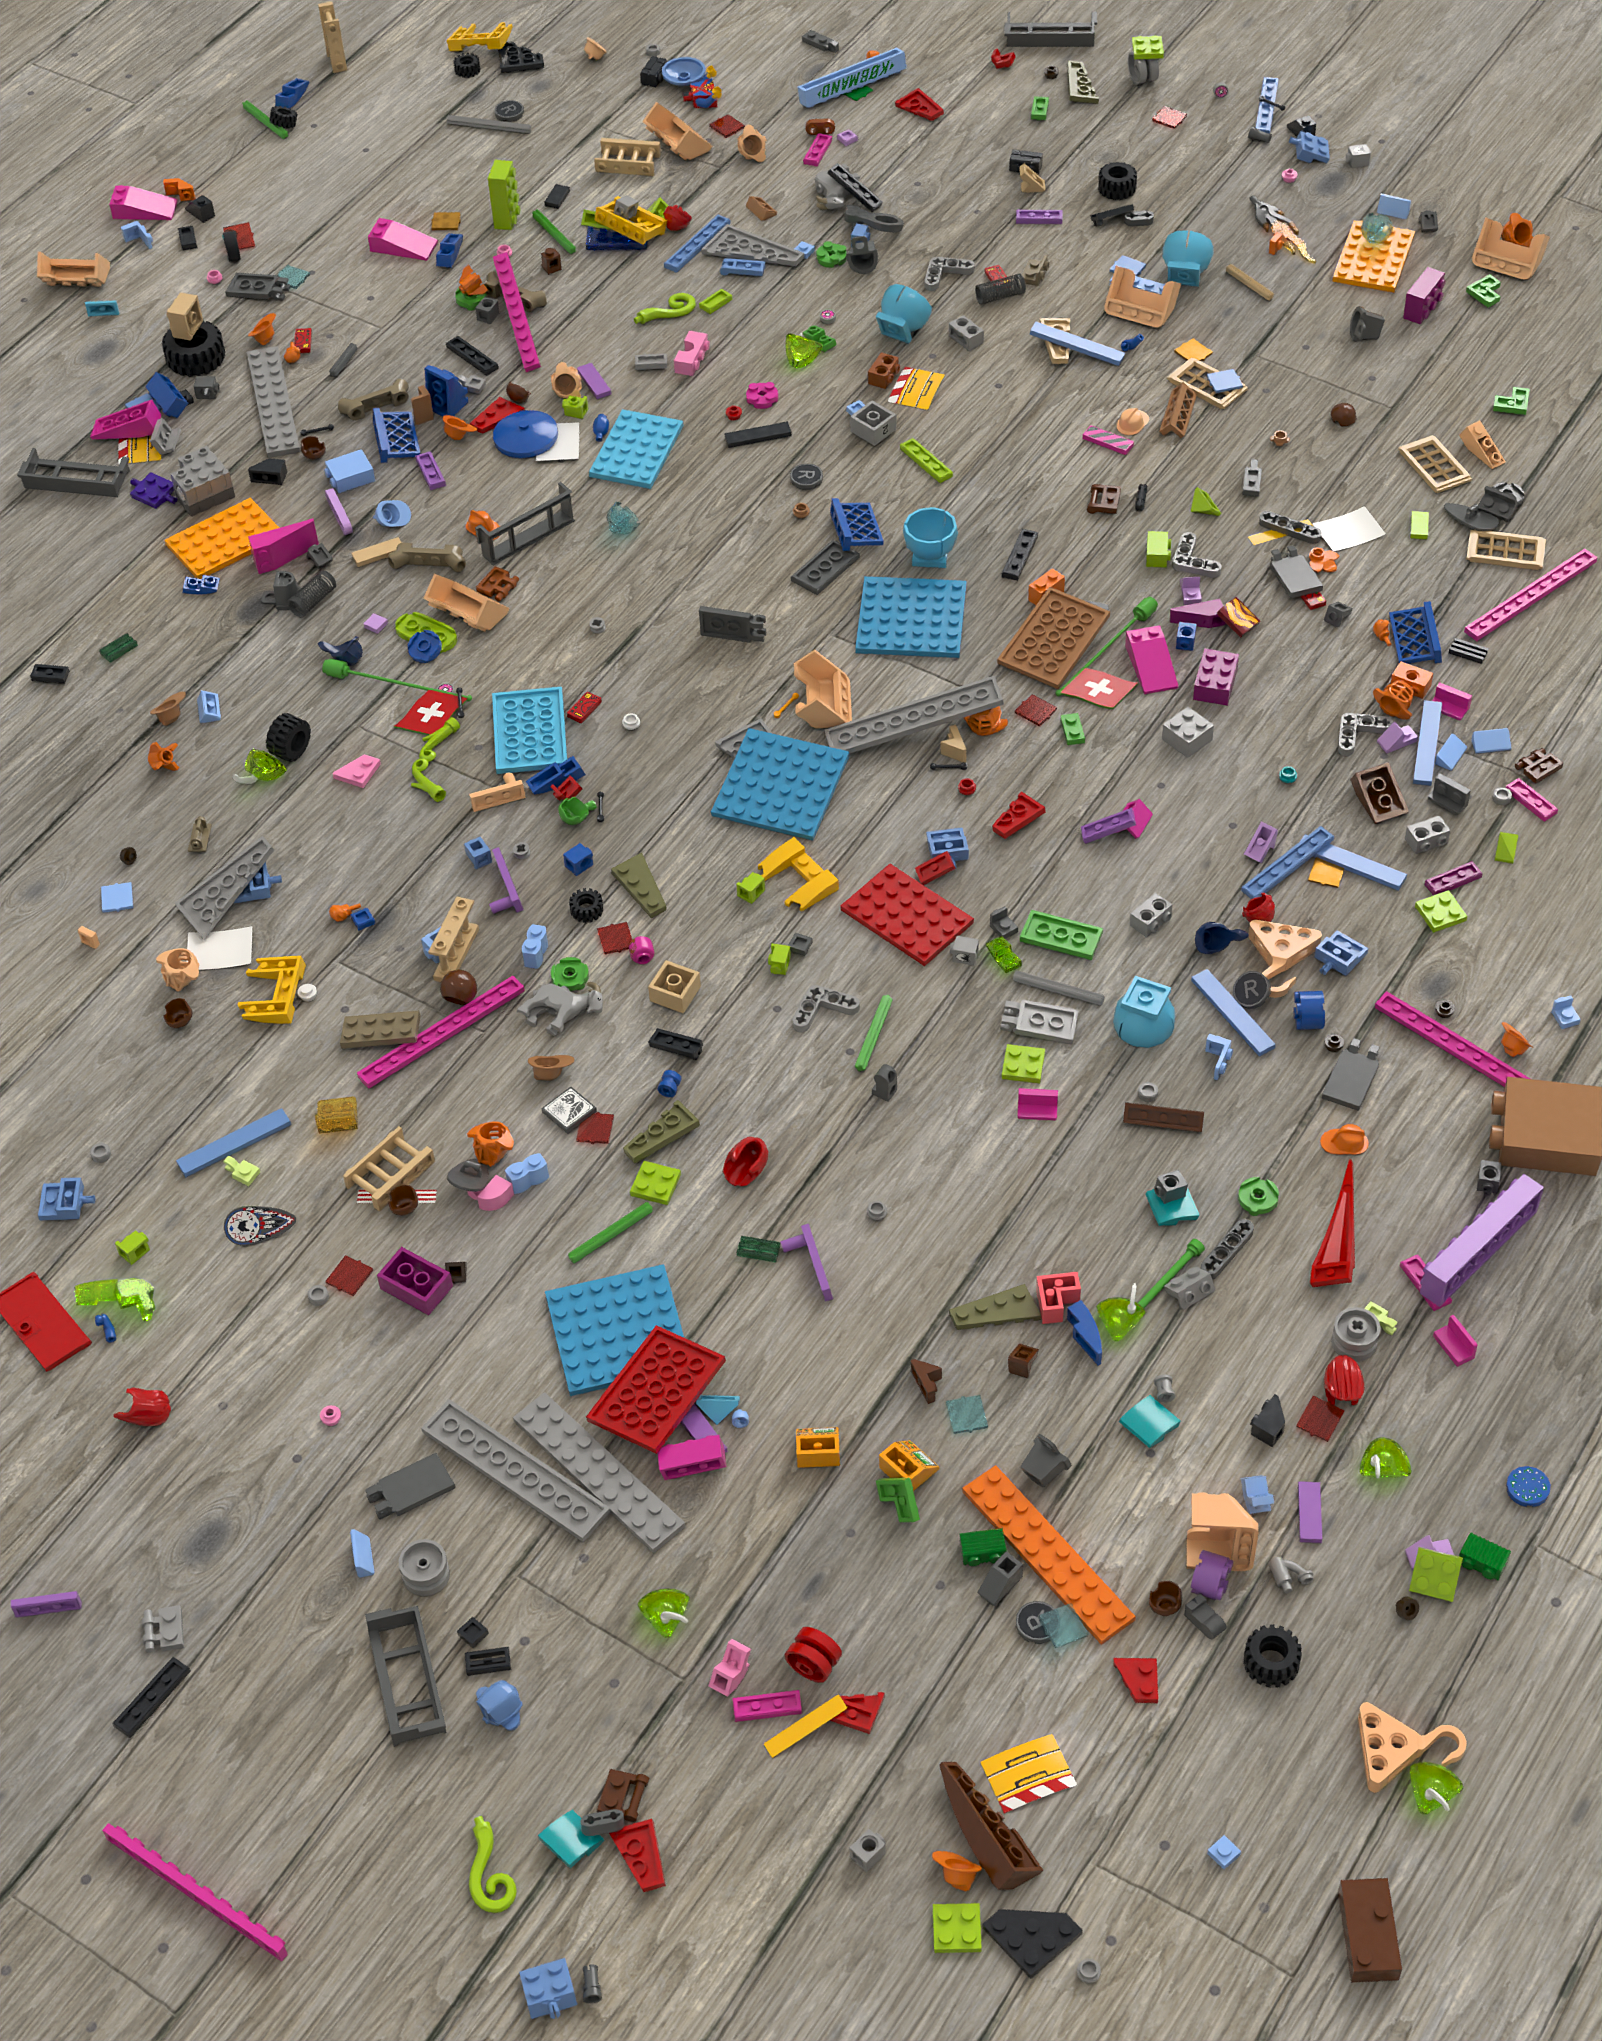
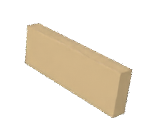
(375, 552)

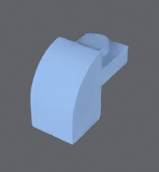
(1256, 1494)

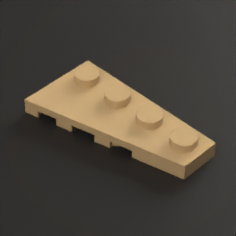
(1057, 353)

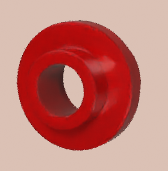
(734, 412)
(967, 786)

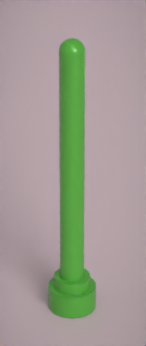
(1194, 1249)

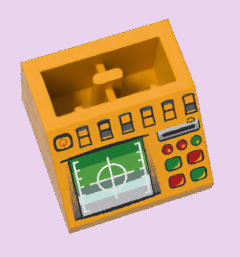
(817, 1447)
(906, 1460)

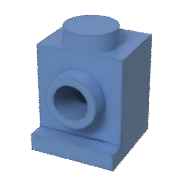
(860, 230)
(478, 852)

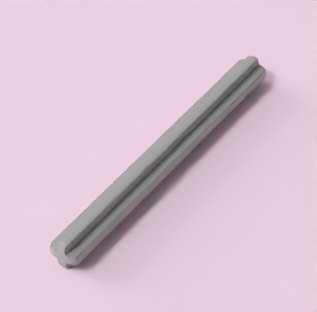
(489, 124)

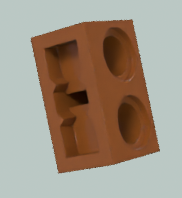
(883, 370)

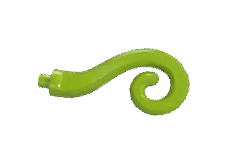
(678, 309)
(485, 1840)

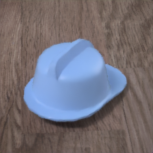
(392, 513)

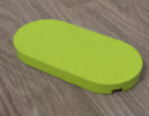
(416, 622)

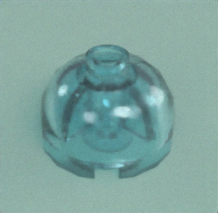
(1376, 228)
(621, 519)

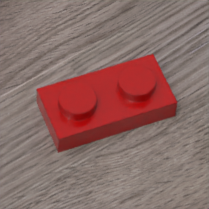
(935, 868)

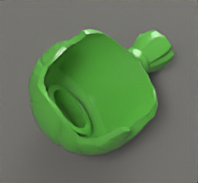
(575, 811)

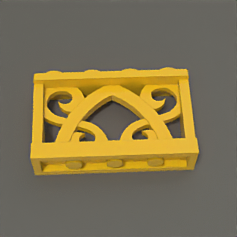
(645, 224)

